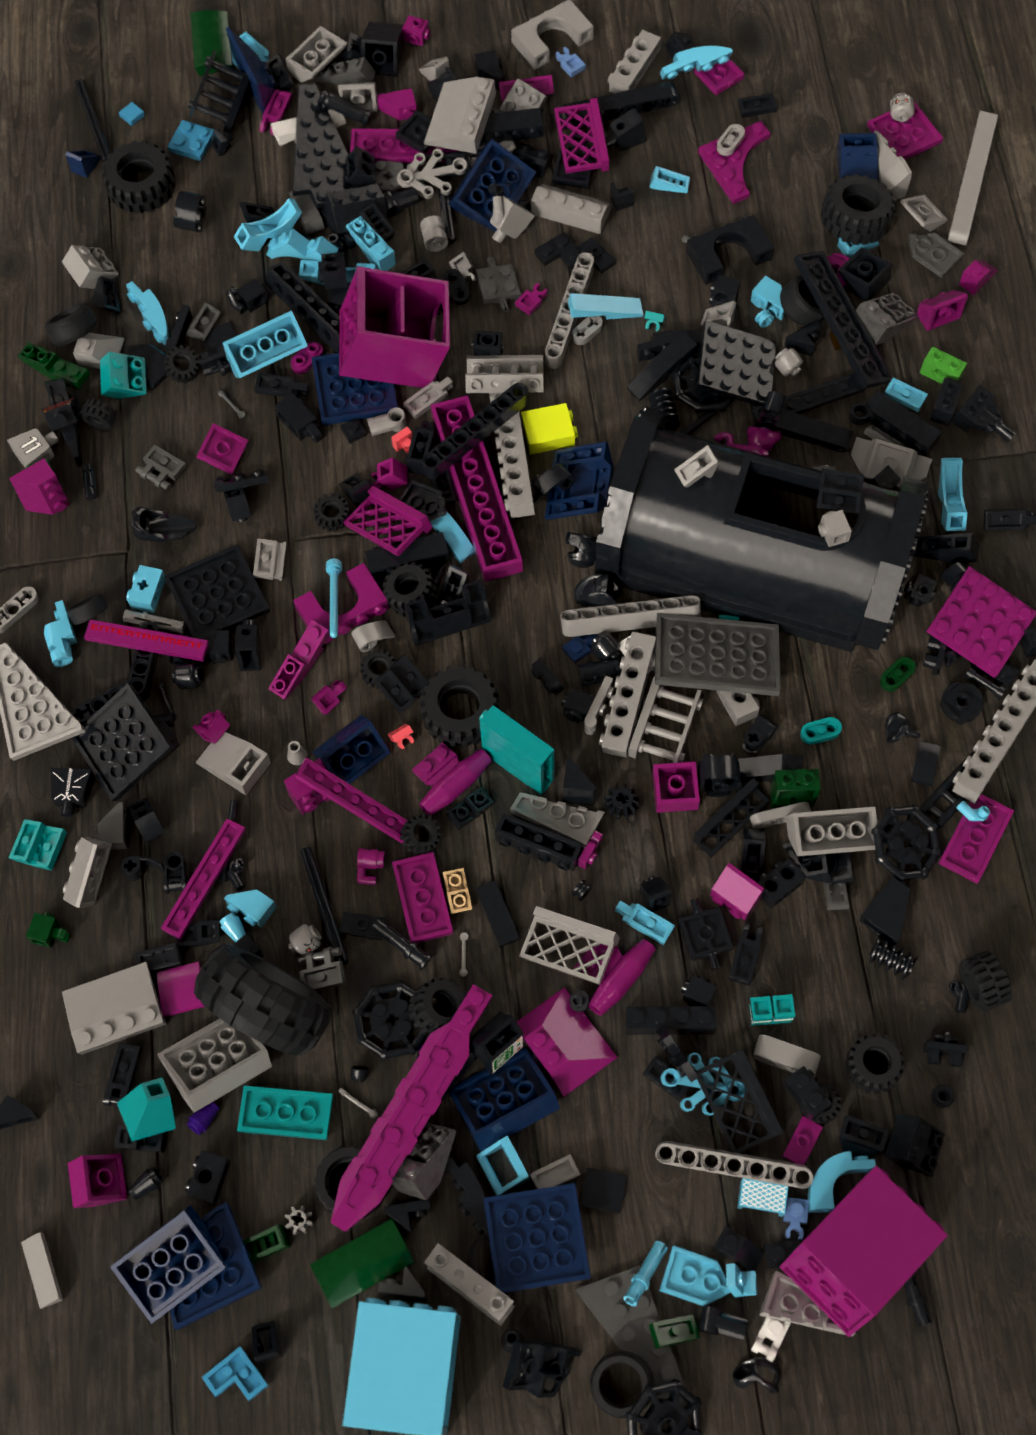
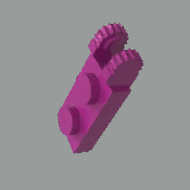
(275, 109)

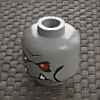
(902, 107)
(304, 939)

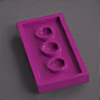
(976, 840)
(422, 897)

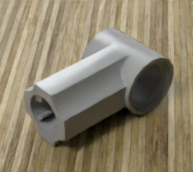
(386, 422)

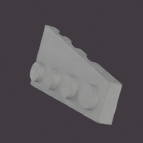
(567, 821)
(790, 1304)

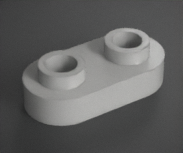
(728, 142)

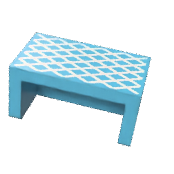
(762, 1196)

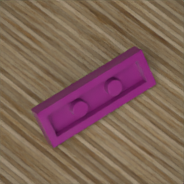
(542, 84)

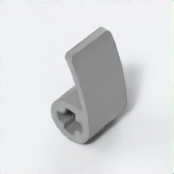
(368, 634)

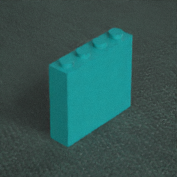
(517, 750)

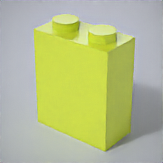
(548, 428)

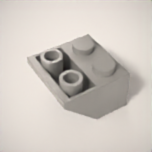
(87, 265)

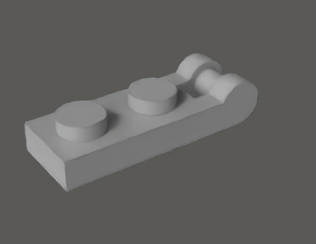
(598, 706)

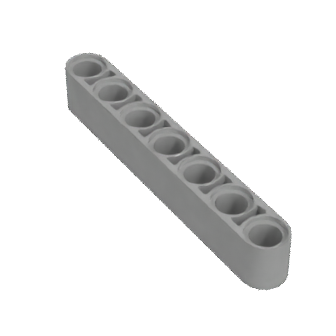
(577, 284)
(625, 615)
(743, 1171)

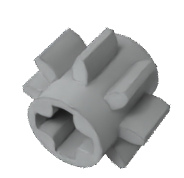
(301, 1226)

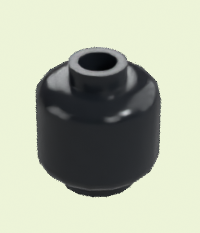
(605, 647)
(188, 675)

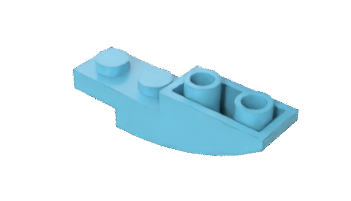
(701, 57)
(151, 311)

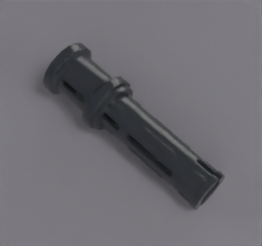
(409, 949)

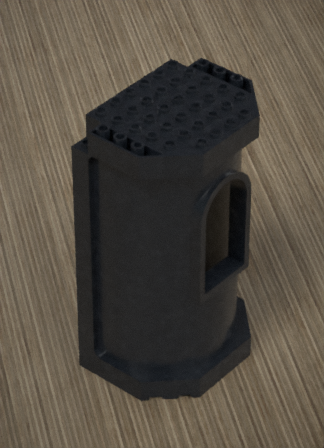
(692, 542)

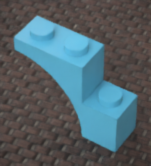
(254, 234)
(295, 245)
(951, 495)

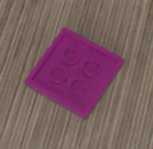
(909, 136)

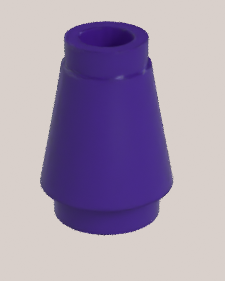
(202, 1118)

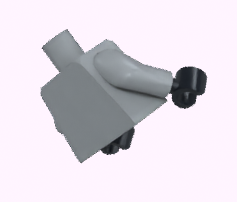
(508, 216)

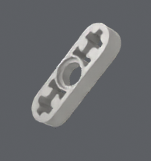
(14, 601)
(778, 815)

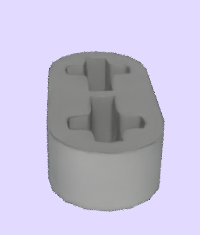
(586, 329)

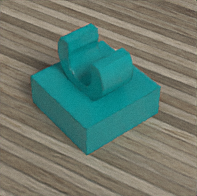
(656, 318)

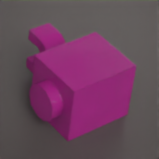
(391, 474)

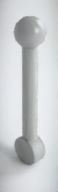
(463, 971)
(372, 1113)

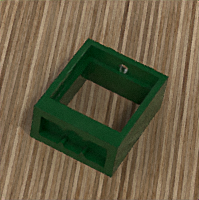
(785, 788)

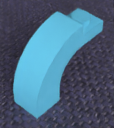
(821, 1190)

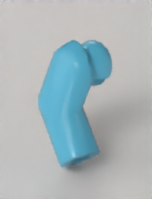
(973, 814)

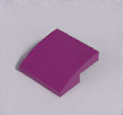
(177, 989)

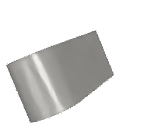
(784, 1055)

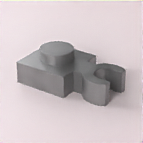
(465, 266)

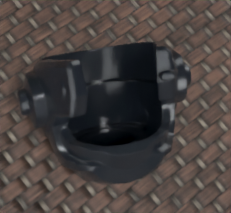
(584, 550)

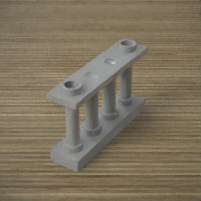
(500, 372)
(652, 709)
(469, 1284)

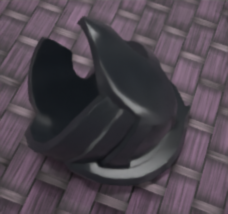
(597, 590)

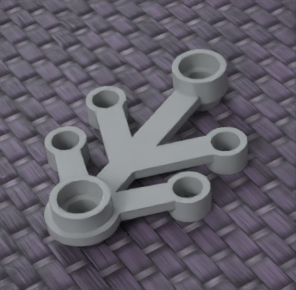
(429, 174)

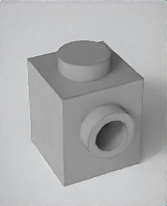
(834, 528)

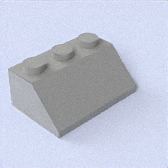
(314, 54)
(86, 872)

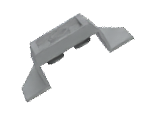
(875, 455)

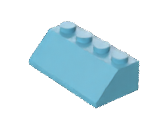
(264, 344)

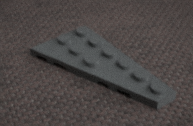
(630, 1324)

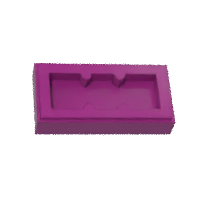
(802, 1141)

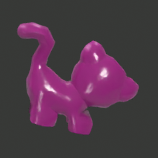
(759, 440)

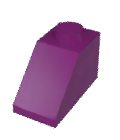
(397, 104)
(976, 276)

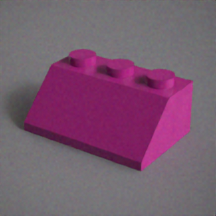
(39, 489)

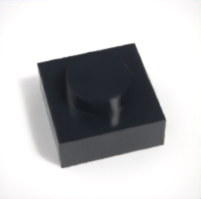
(353, 430)

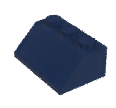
(352, 750)

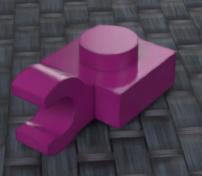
(327, 698)

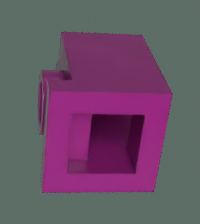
(212, 726)

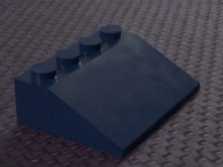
(496, 167)
(504, 1101)
(169, 1264)

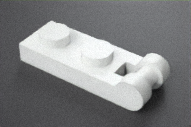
(774, 1331)

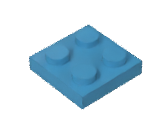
(191, 140)

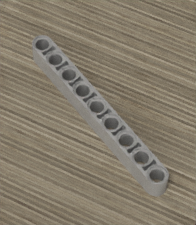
(972, 178)

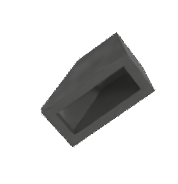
(114, 828)

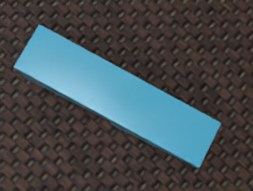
(598, 305)

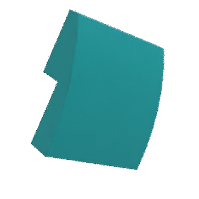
(38, 844)

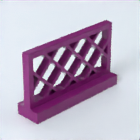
(597, 138)
(396, 511)

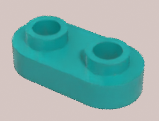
(819, 730)

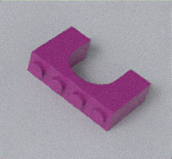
(370, 603)

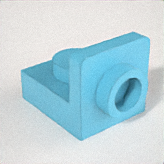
(740, 1282)

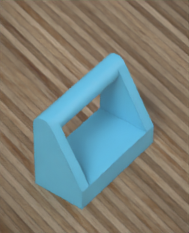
(514, 1160)

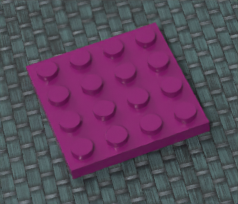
(981, 621)

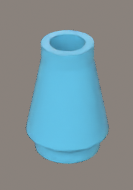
(232, 926)

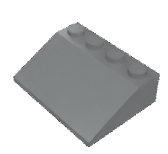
(461, 114)
(113, 1008)
(213, 1063)

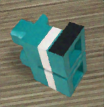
(775, 1012)

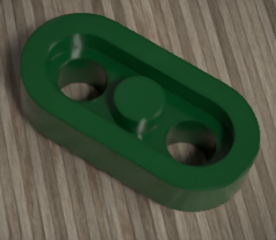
(896, 675)

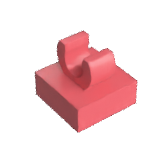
(402, 440)
(401, 733)

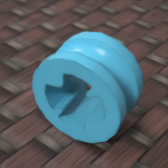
(764, 318)

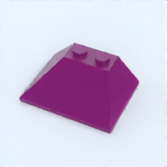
(565, 1042)

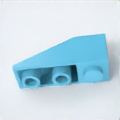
(371, 244)

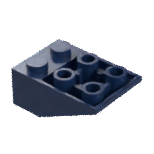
(857, 155)

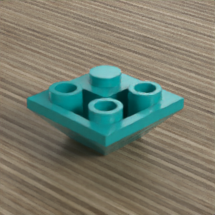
(147, 1110)

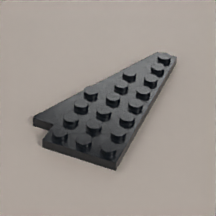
(318, 150)

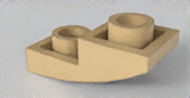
(457, 890)

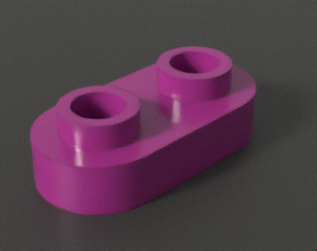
(305, 355)

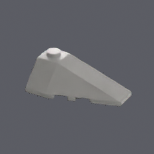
(892, 169)

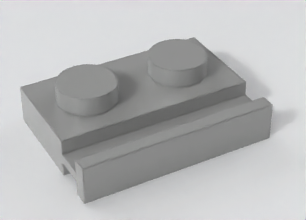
(269, 559)

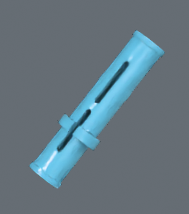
(641, 1281)

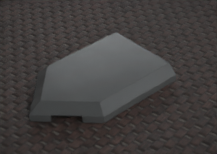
(934, 253)

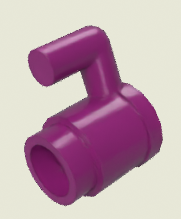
(368, 860)

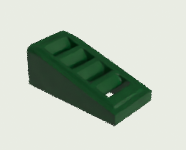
(282, 1236)

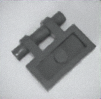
(163, 462)
(325, 975)

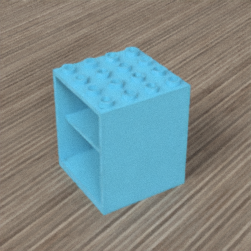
(402, 1368)

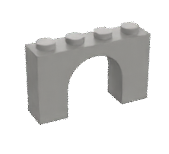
(562, 17)

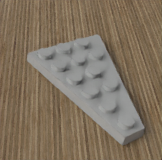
(29, 710)

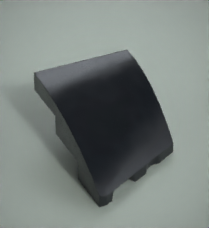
(539, 1367)

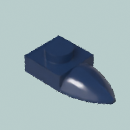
(579, 647)

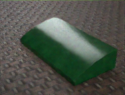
(210, 35)
(361, 1263)

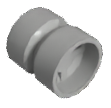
(434, 233)

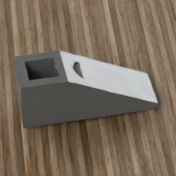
(347, 72)

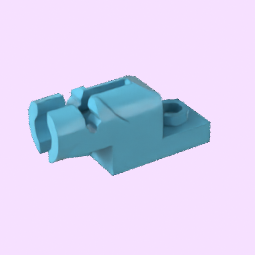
(60, 636)

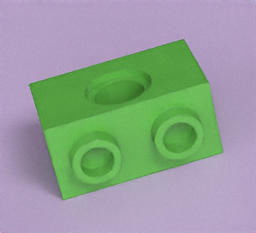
(941, 365)

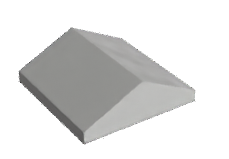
(924, 212)

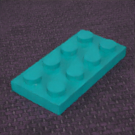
(285, 1113)

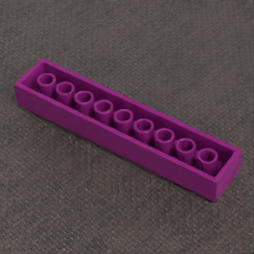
(479, 496)

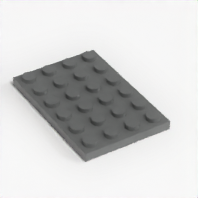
(717, 654)

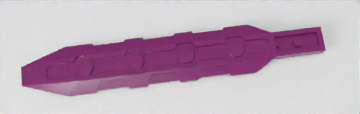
(413, 1104)

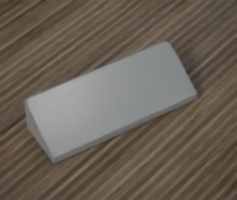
(41, 1270)

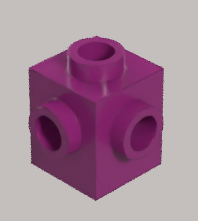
(416, 30)

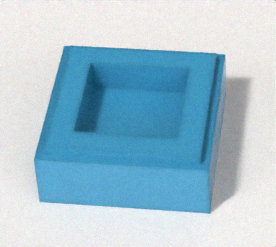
(131, 114)

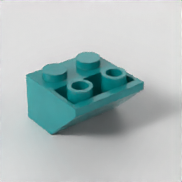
(122, 375)

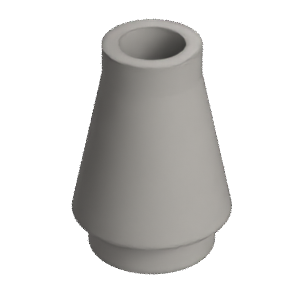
(296, 753)

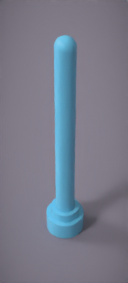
(333, 568)

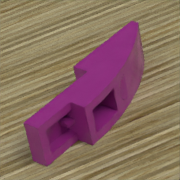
(300, 661)

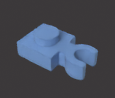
(570, 63)
(796, 1214)

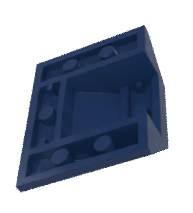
(249, 62)
(593, 475)

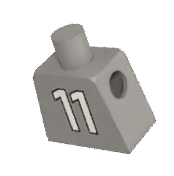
(32, 446)

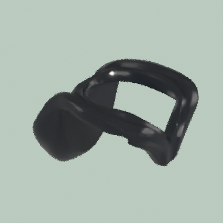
(898, 726)
(747, 1373)

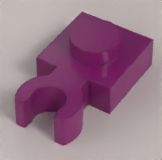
(530, 301)
(588, 855)

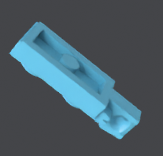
(645, 921)

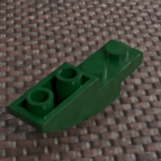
(52, 366)

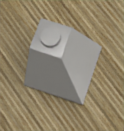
(360, 94)
(94, 347)

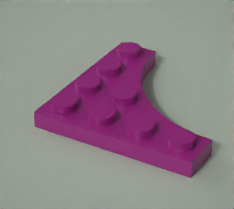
(729, 169)

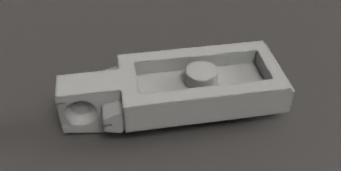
(429, 395)

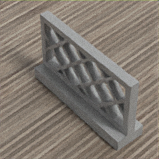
(577, 928)

